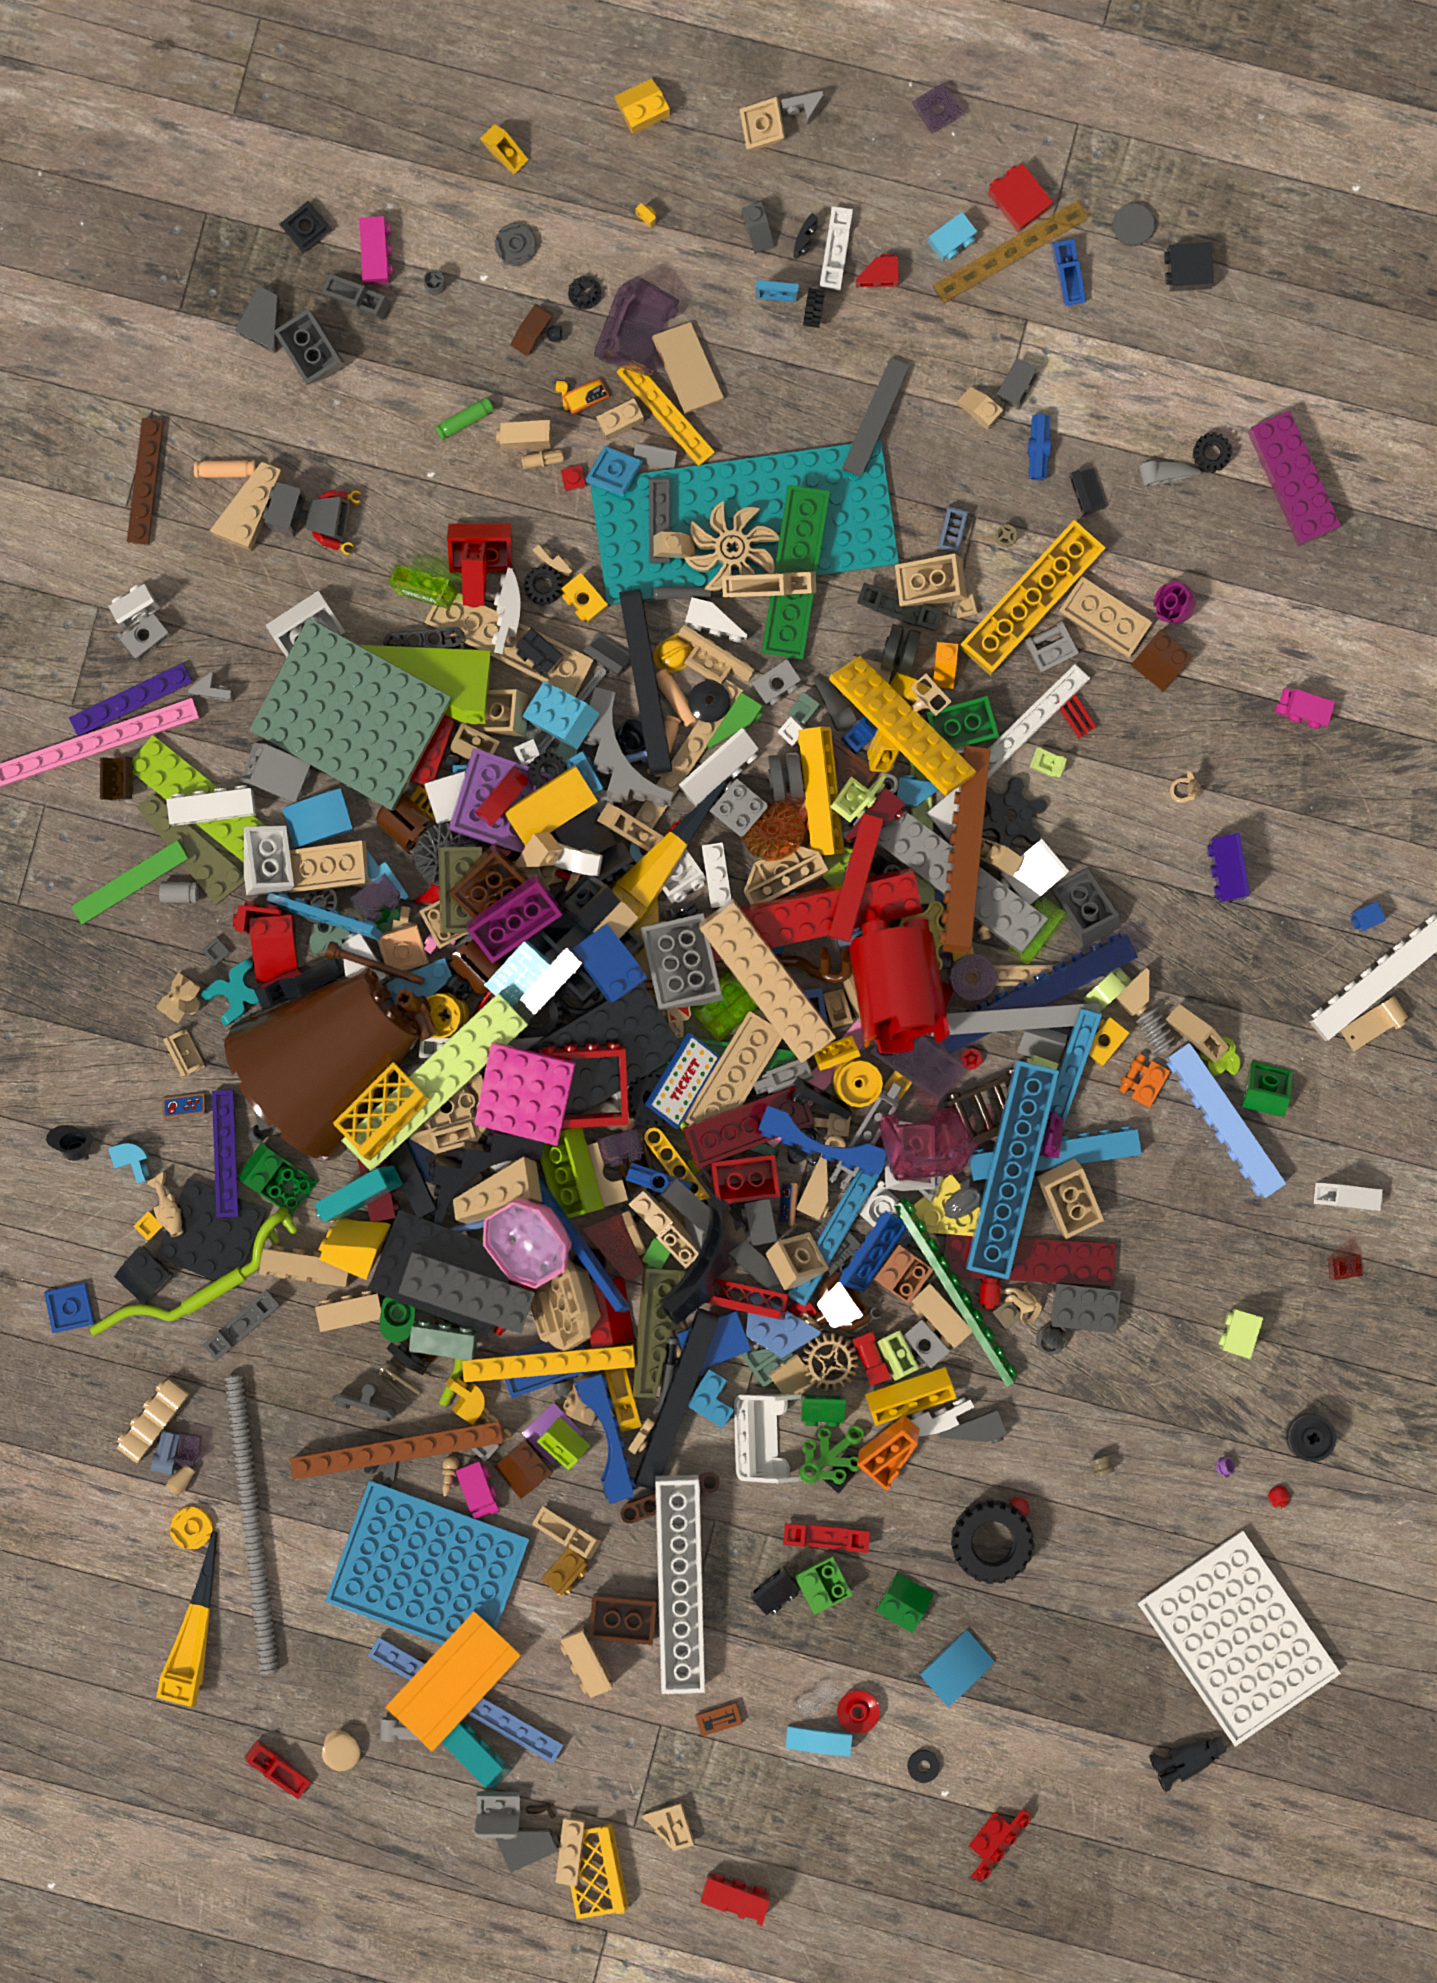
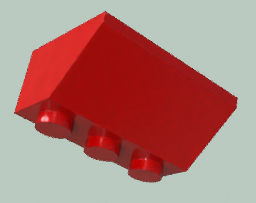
(498, 544)
(745, 1179)
(612, 1326)

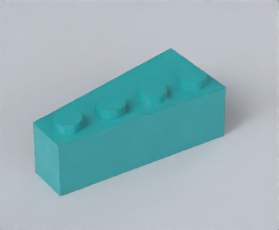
(476, 1755)

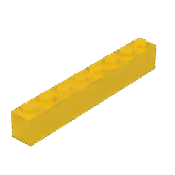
(548, 1363)

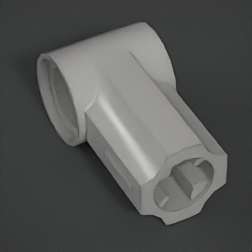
(393, 1730)

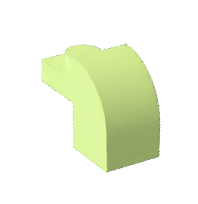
(1108, 988)

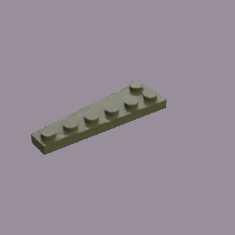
(206, 864)
(652, 1329)

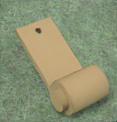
(1374, 1023)

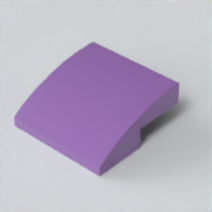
(542, 1424)

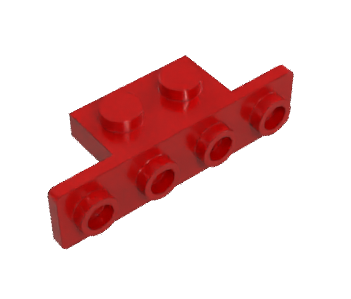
(994, 1840)

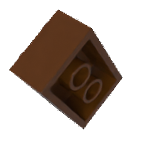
(622, 1619)

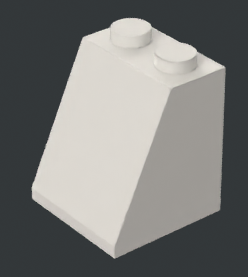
(1036, 873)
(359, 945)

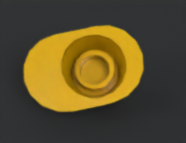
(672, 654)

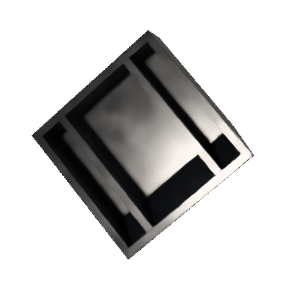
(566, 933)

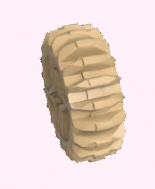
(846, 1369)

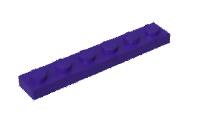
(130, 700)
(225, 1154)

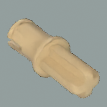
(542, 459)

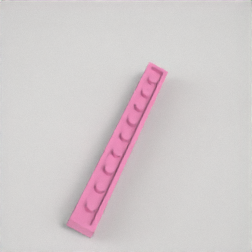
(98, 742)

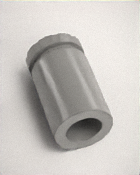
(179, 892)

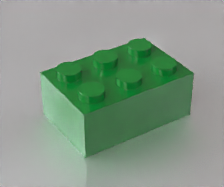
(965, 723)

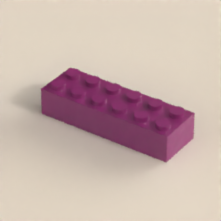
(1294, 478)

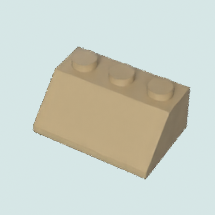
(586, 1662)

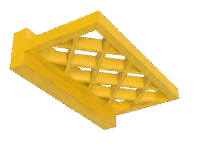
(396, 1120)
(613, 1874)

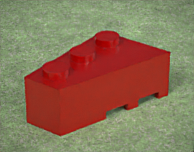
(736, 1897)

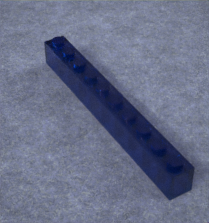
(1055, 983)

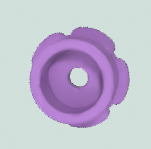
(1225, 1466)

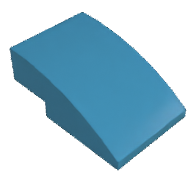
(318, 818)
(957, 1668)

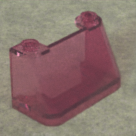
(926, 1147)

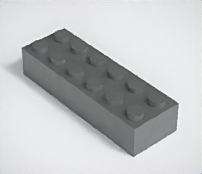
(466, 1292)

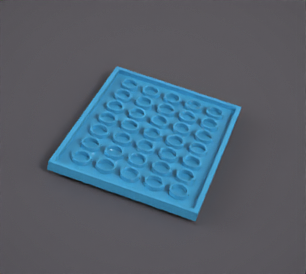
(424, 1565)

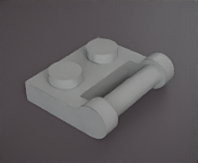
(1053, 653)

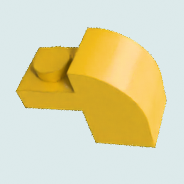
(471, 1400)

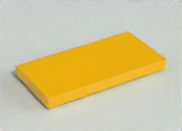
(551, 805)

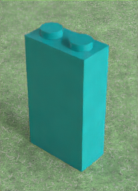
(358, 1194)

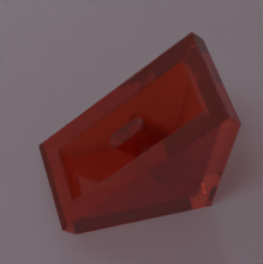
(1345, 1267)

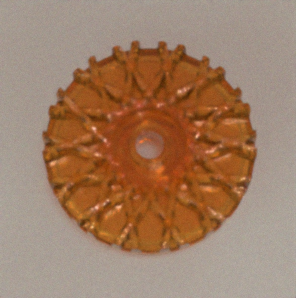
(775, 833)

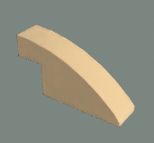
(769, 584)

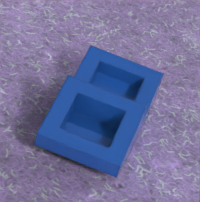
(860, 735)

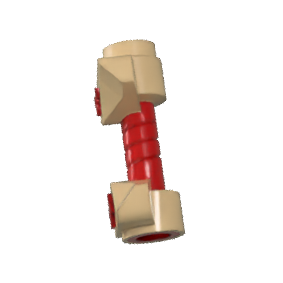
(555, 874)

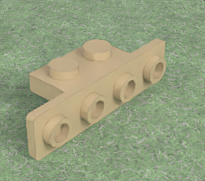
(710, 659)

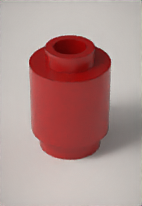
(990, 1293)

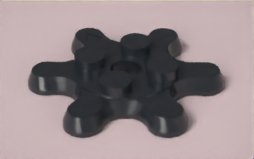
(1024, 811)

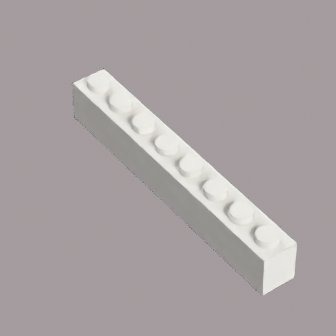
(1376, 981)

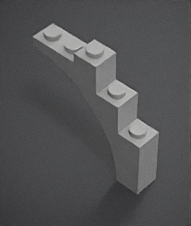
(610, 759)

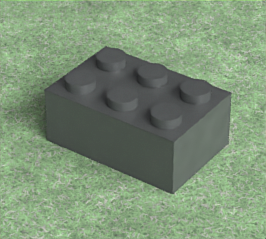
(1085, 1308)

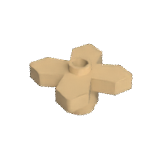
(181, 999)

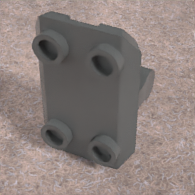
(366, 1402)

